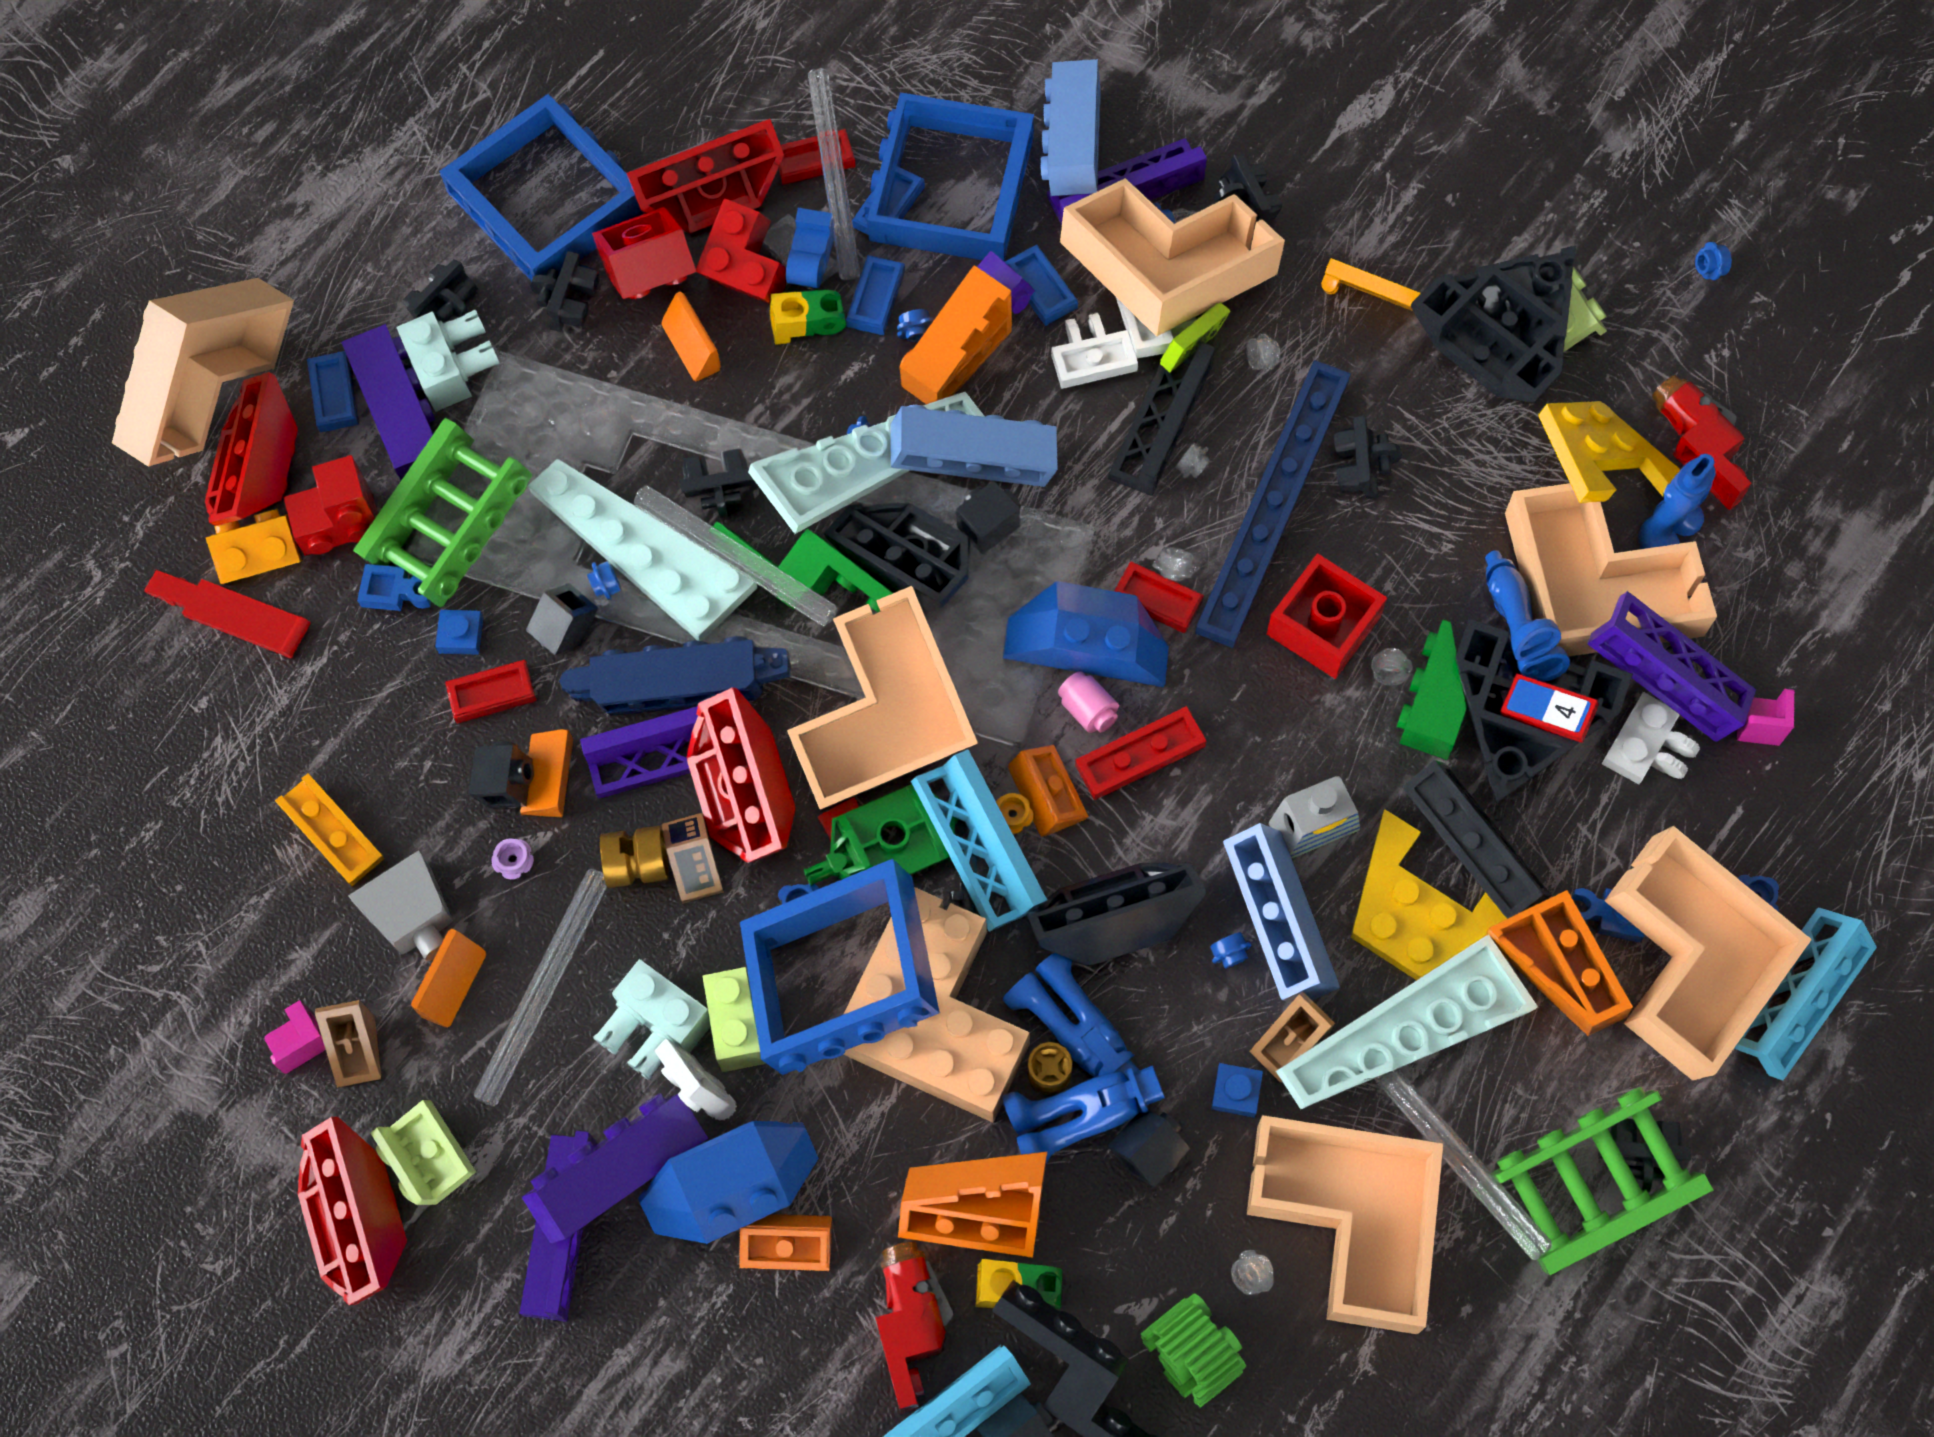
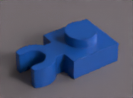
(387, 588)
(1610, 921)

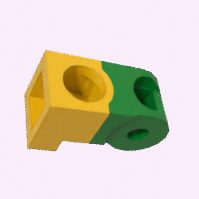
(805, 314)
(996, 1275)

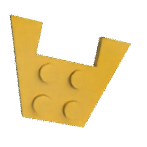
(1596, 440)
(1407, 917)

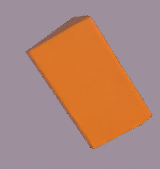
(690, 338)
(551, 765)
(1048, 788)
(448, 979)
(787, 1243)

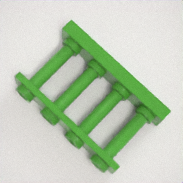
(415, 494)
(1639, 1206)

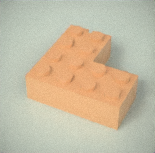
(1168, 268)
(186, 354)
(1579, 578)
(907, 712)
(1723, 947)
(961, 1050)
(1378, 1199)

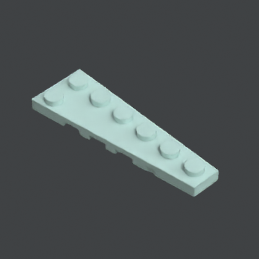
(836, 471)
(659, 561)
(1433, 1013)

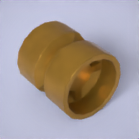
(634, 856)

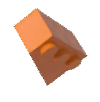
(959, 338)
(1563, 962)
(976, 1203)

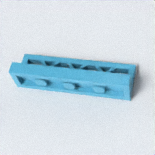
(992, 840)
(1812, 991)
(967, 1399)

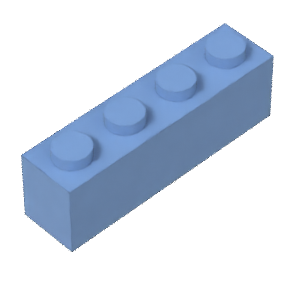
(1073, 128)
(973, 446)
(1281, 913)

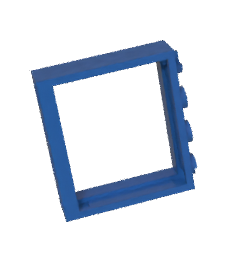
(958, 119)
(503, 143)
(817, 911)

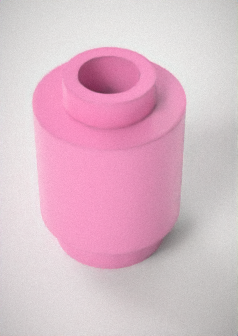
(1088, 702)

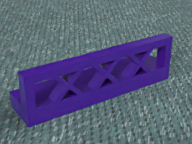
(1152, 173)
(1673, 675)
(636, 742)
(554, 1264)

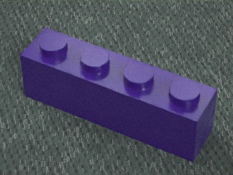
(391, 395)
(614, 1168)

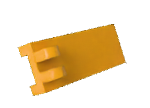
(1342, 273)
(330, 830)

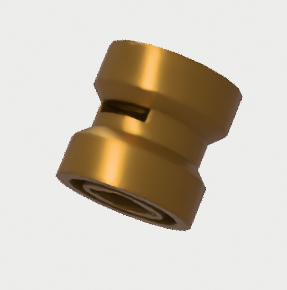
(1053, 1061)

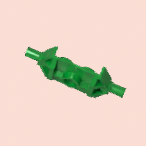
(858, 841)

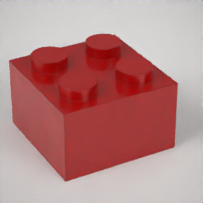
(644, 253)
(1326, 615)

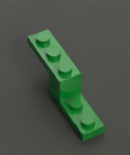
(818, 565)

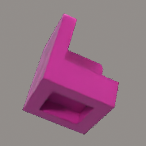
(1769, 720)
(295, 1040)

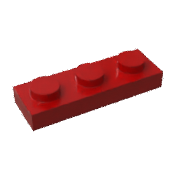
(1140, 753)

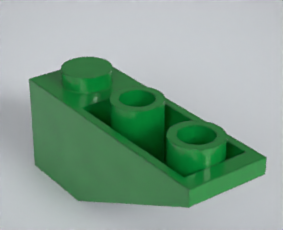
(1439, 701)

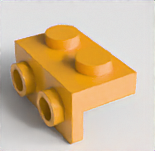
(253, 547)

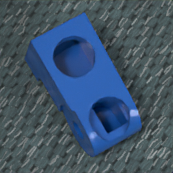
(810, 248)

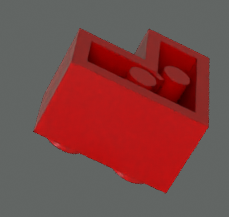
(733, 254)
(334, 510)

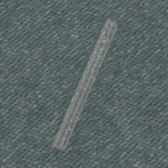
(834, 174)
(735, 555)
(541, 988)
(1466, 1164)

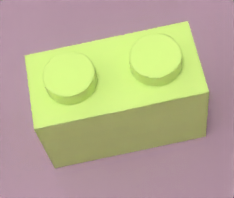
(732, 1019)

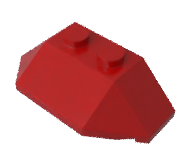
(700, 178)
(252, 452)
(740, 777)
(349, 1211)

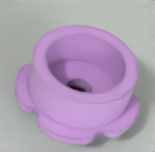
(509, 848)

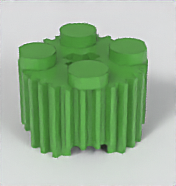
(1194, 1351)

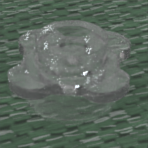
(1175, 563)

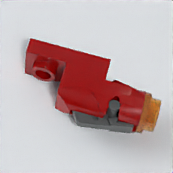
(1705, 430)
(917, 1320)

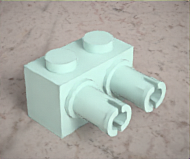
(438, 368)
(664, 1008)

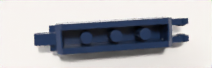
(675, 676)

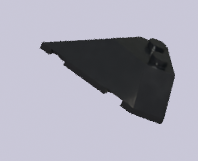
(1503, 322)
(1511, 748)

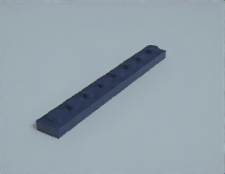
(1272, 504)

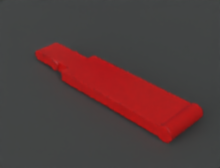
(231, 612)

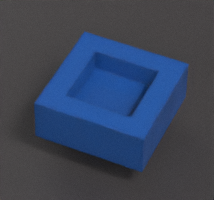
(459, 632)
(1237, 1090)

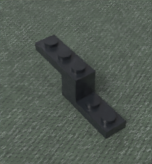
(1092, 1363)

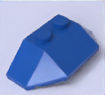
(1089, 633)
(729, 1181)

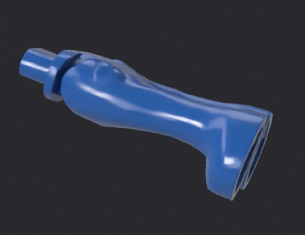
(1681, 505)
(1532, 641)
(1091, 1042)
(1104, 1102)

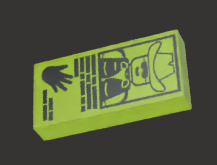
(1189, 339)

